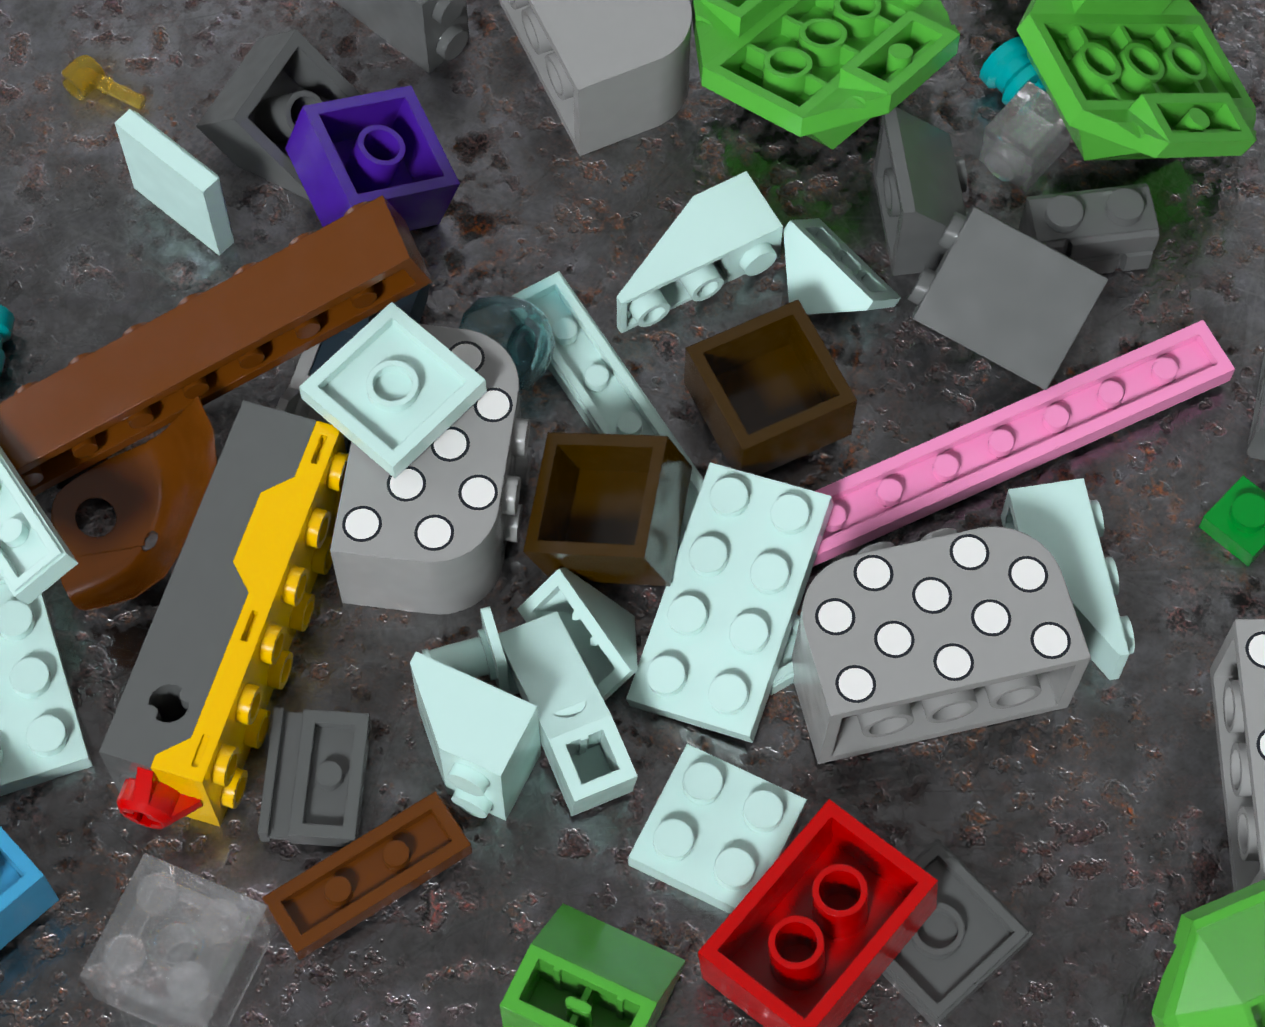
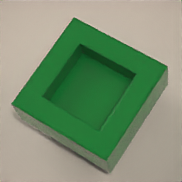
(1239, 521)

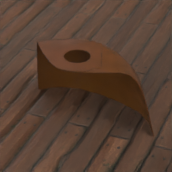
(150, 490)

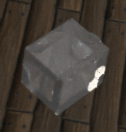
(1024, 138)

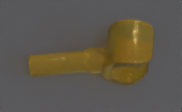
(86, 74)

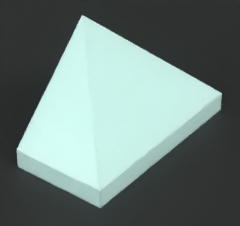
(828, 273)
(595, 623)

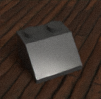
(263, 101)
(916, 190)

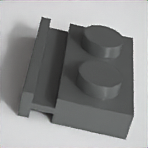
(315, 777)

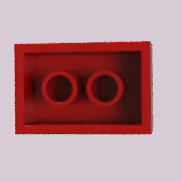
(819, 925)

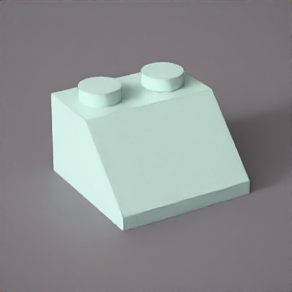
(478, 736)

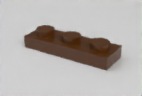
(367, 875)

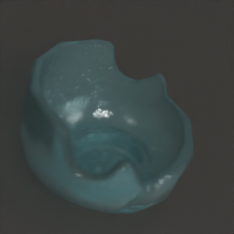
(519, 329)

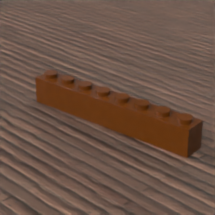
(211, 344)

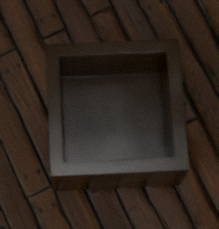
(769, 390)
(609, 507)

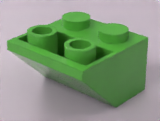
(589, 977)

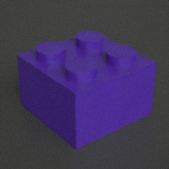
(370, 149)

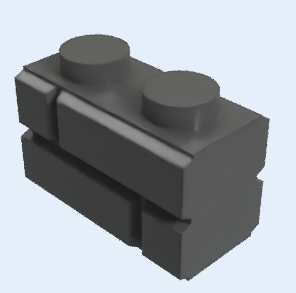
(1096, 226)

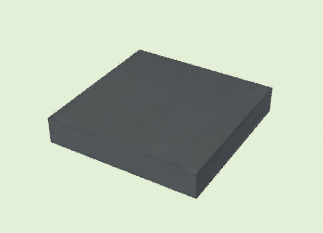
(958, 944)

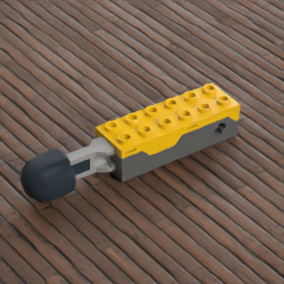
(233, 608)

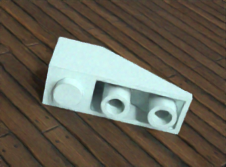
(708, 245)
(1070, 529)
(572, 715)

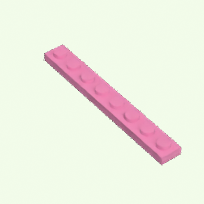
(1021, 437)

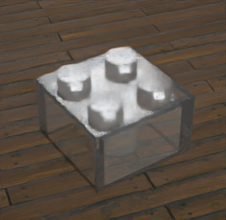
(178, 948)

